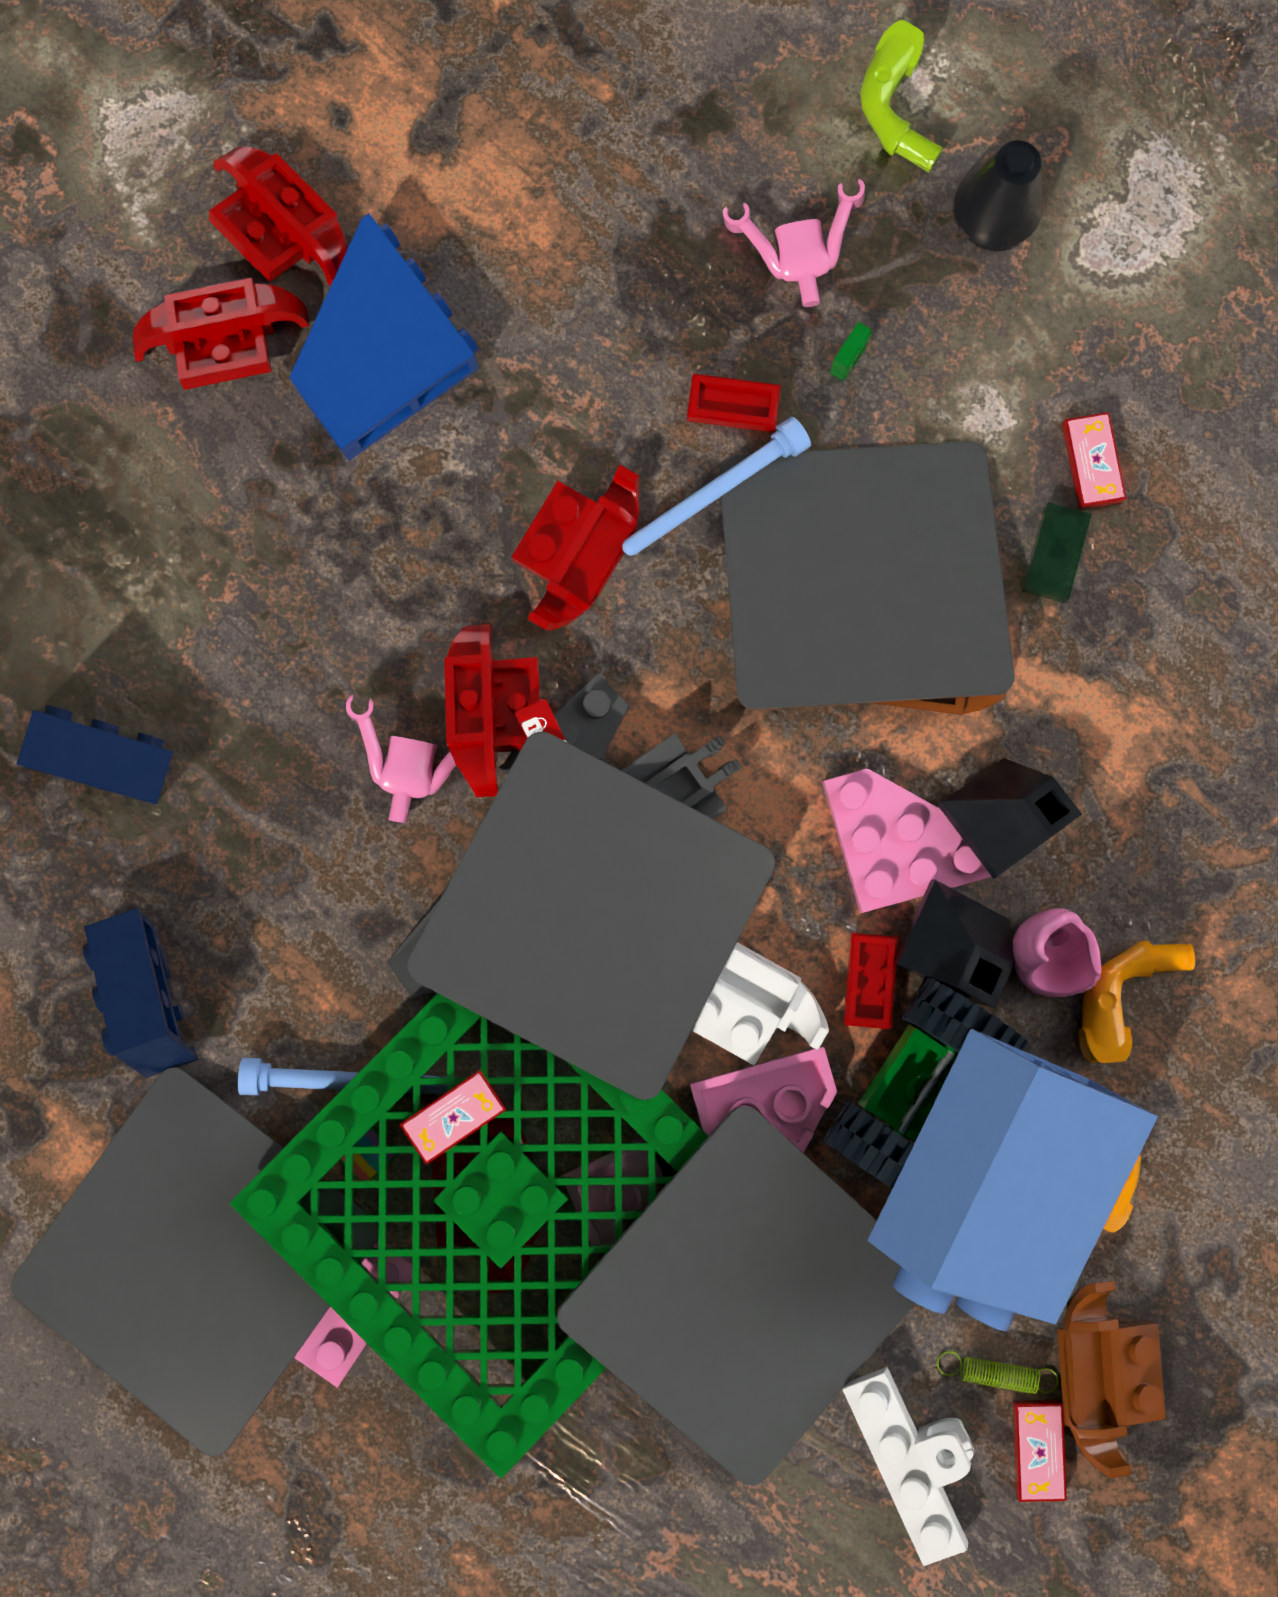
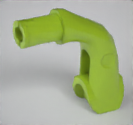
(893, 59)

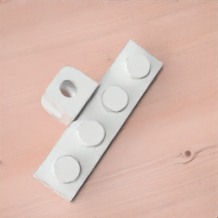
(914, 1463)

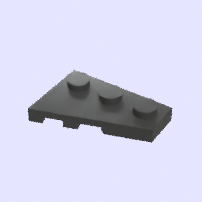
(588, 719)

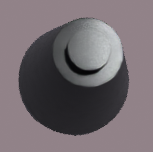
(1001, 198)

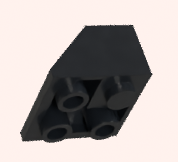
(1008, 813)
(959, 945)

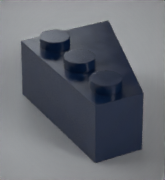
(95, 755)
(135, 994)

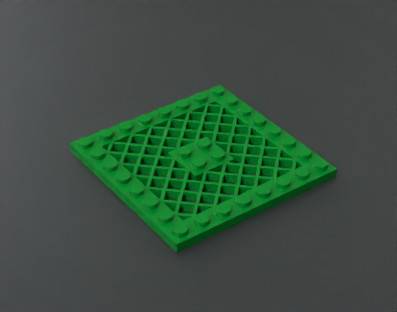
(494, 1200)

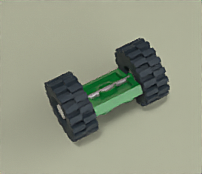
(911, 1080)

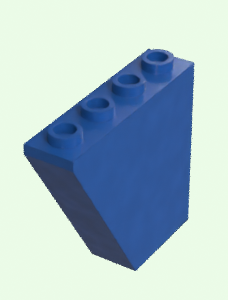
(378, 344)

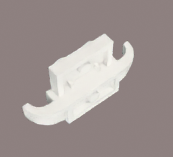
(754, 1000)

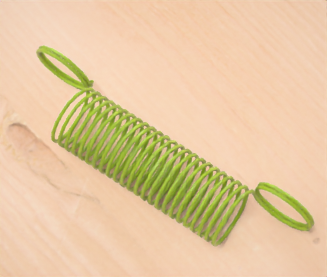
(1033, 1377)

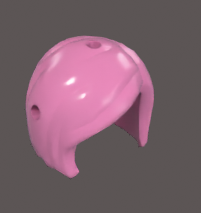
(1056, 954)

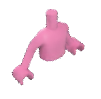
(801, 245)
(406, 767)

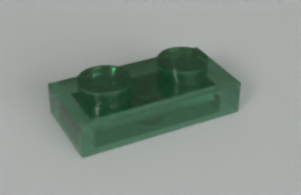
(1056, 552)

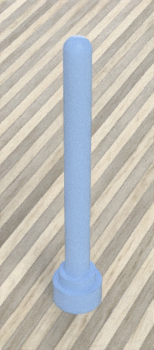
(786, 441)
(259, 1076)

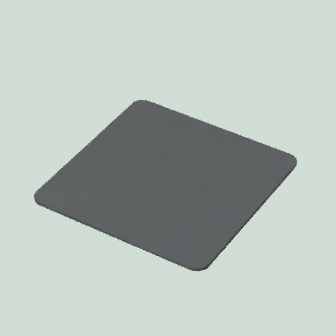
(866, 578)
(591, 915)
(168, 1277)
(740, 1297)

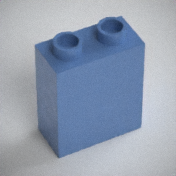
(1008, 1185)

